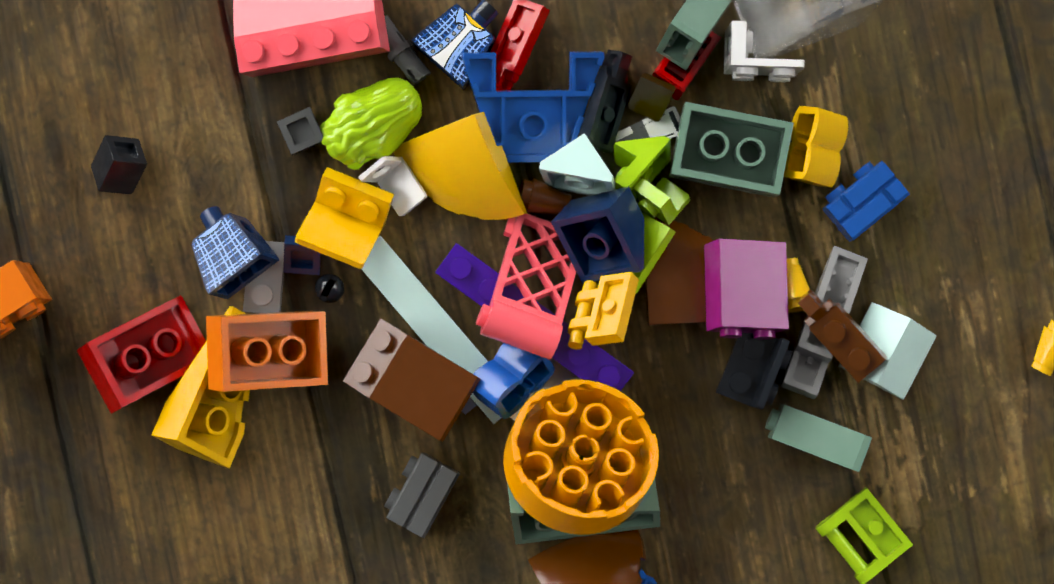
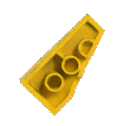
(203, 419)

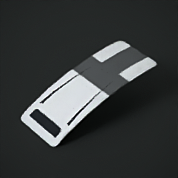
(648, 128)

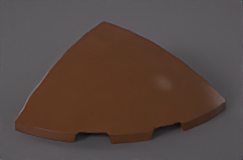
(678, 279)
(592, 560)

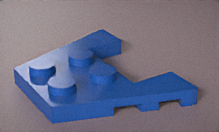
(533, 121)

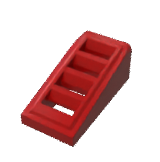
(678, 77)

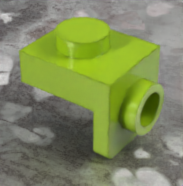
(662, 200)

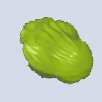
(371, 122)

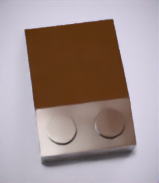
(411, 380)

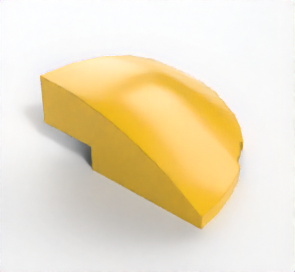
(464, 170)

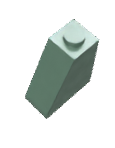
(690, 30)
(818, 437)

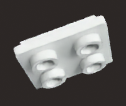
(736, 61)

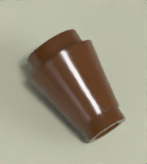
(542, 198)

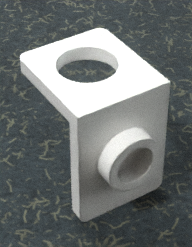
(398, 180)

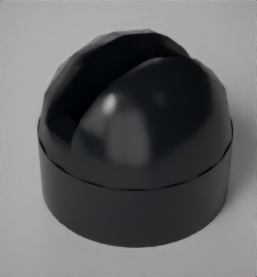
(336, 292)

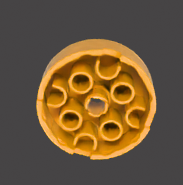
(545, 462)

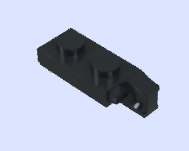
(607, 101)

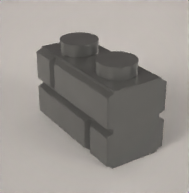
(422, 494)

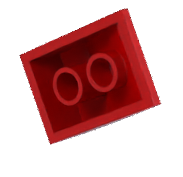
(143, 353)

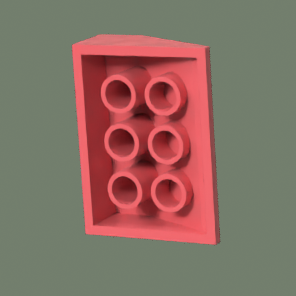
(305, 33)

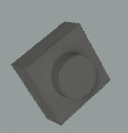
(301, 131)

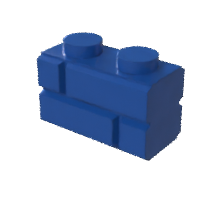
(865, 200)

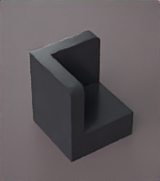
(118, 164)

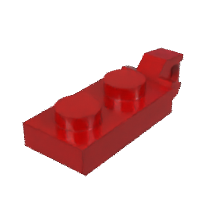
(517, 40)

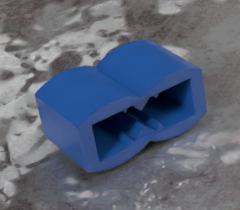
(511, 379)

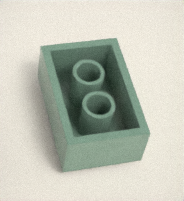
(731, 149)

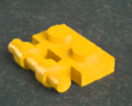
(610, 308)

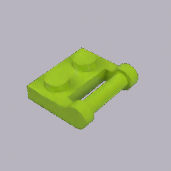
(875, 530)

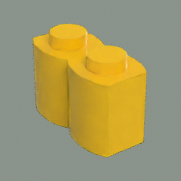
(816, 146)

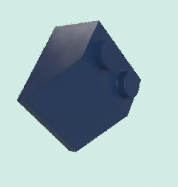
(602, 234)

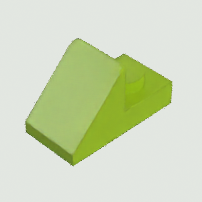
(640, 160)

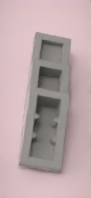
(810, 356)

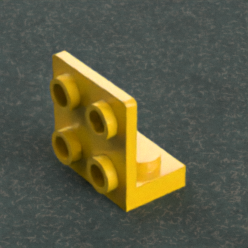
(345, 218)

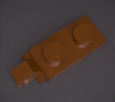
(841, 336)

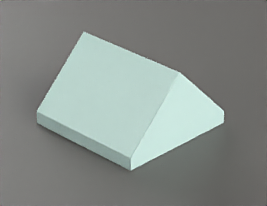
(577, 169)
(902, 342)

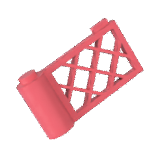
(514, 320)

